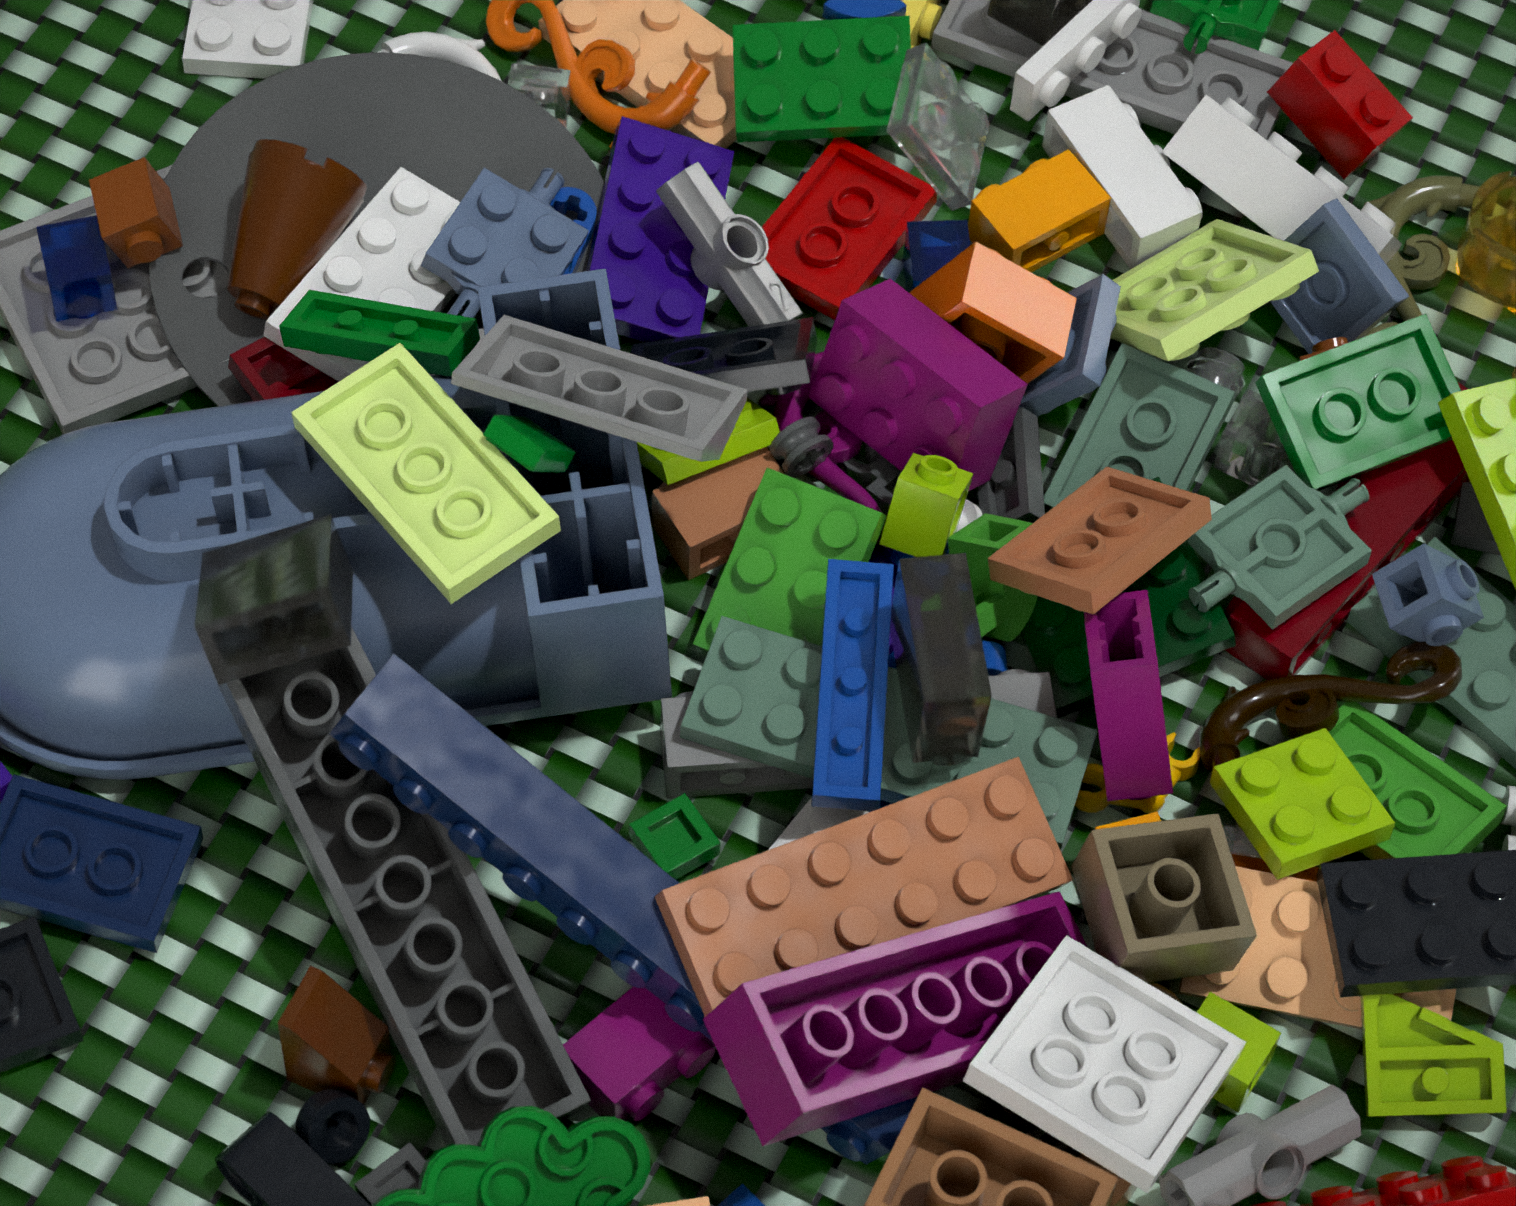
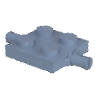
(503, 238)

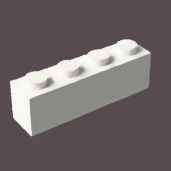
(1263, 174)

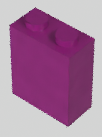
(1128, 698)

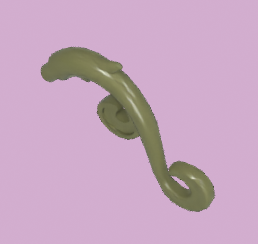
(1429, 252)

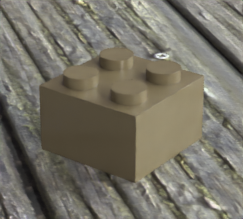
(1164, 898)

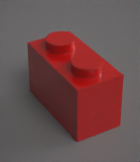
(1339, 104)

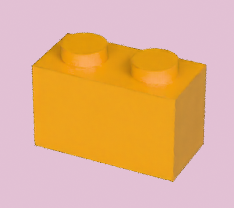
(1040, 212)

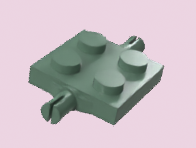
(1280, 546)

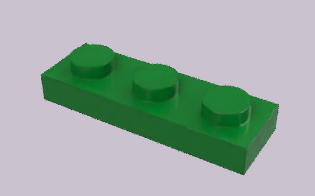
(369, 328)

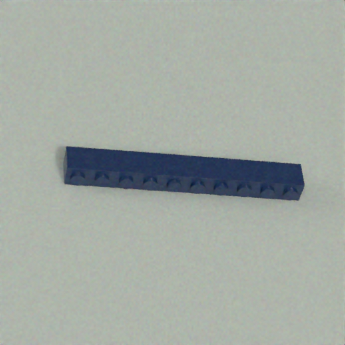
(545, 849)

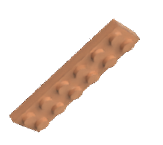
(866, 882)

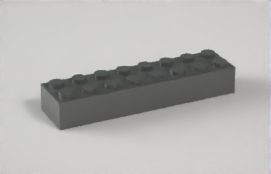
(404, 906)

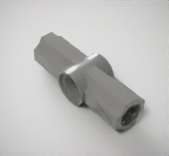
(727, 248)
(1265, 1153)

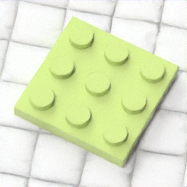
(1205, 287)

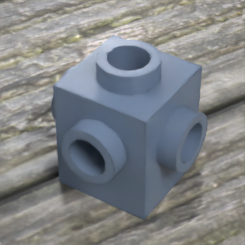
(1429, 595)

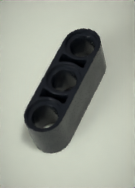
(279, 1169)

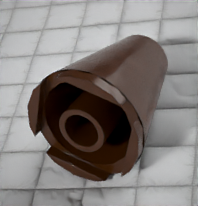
(286, 222)

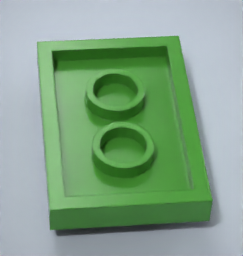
(783, 556)
(1427, 799)

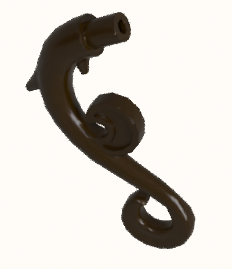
(1319, 697)

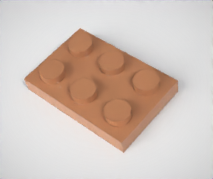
(1099, 539)

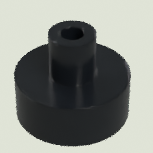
(333, 1125)

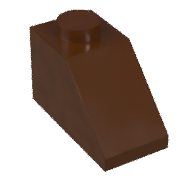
(334, 1040)

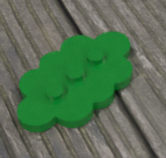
(534, 1161)

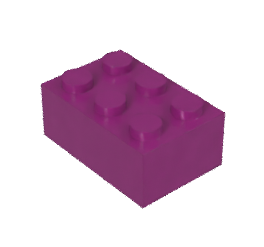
(915, 383)

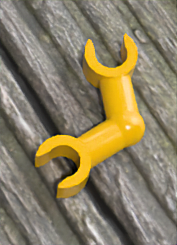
(1097, 801)

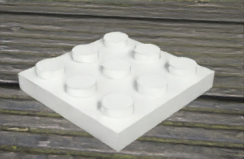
(1105, 1063)

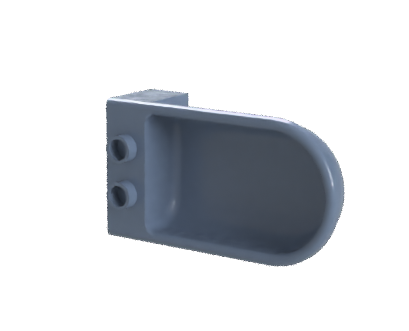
(113, 532)

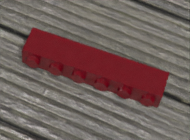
(1400, 507)

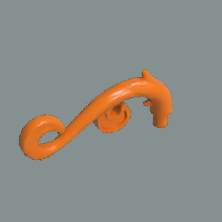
(665, 108)

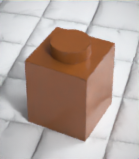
(136, 213)

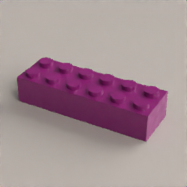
(880, 1018)

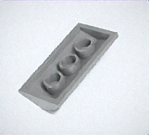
(603, 388)

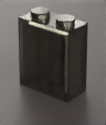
(274, 599)
(939, 659)

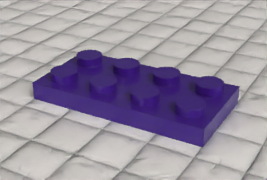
(640, 240)

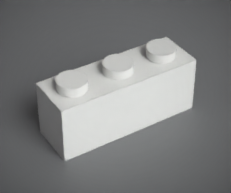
(1147, 199)

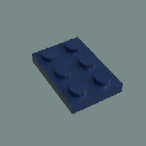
(92, 862)

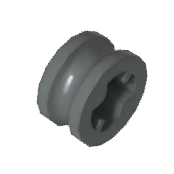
(801, 447)

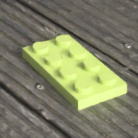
(426, 472)

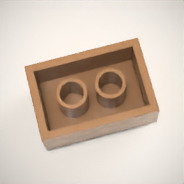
(971, 1160)

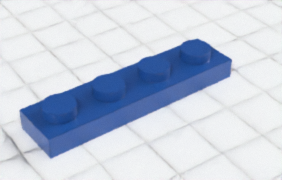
(852, 686)

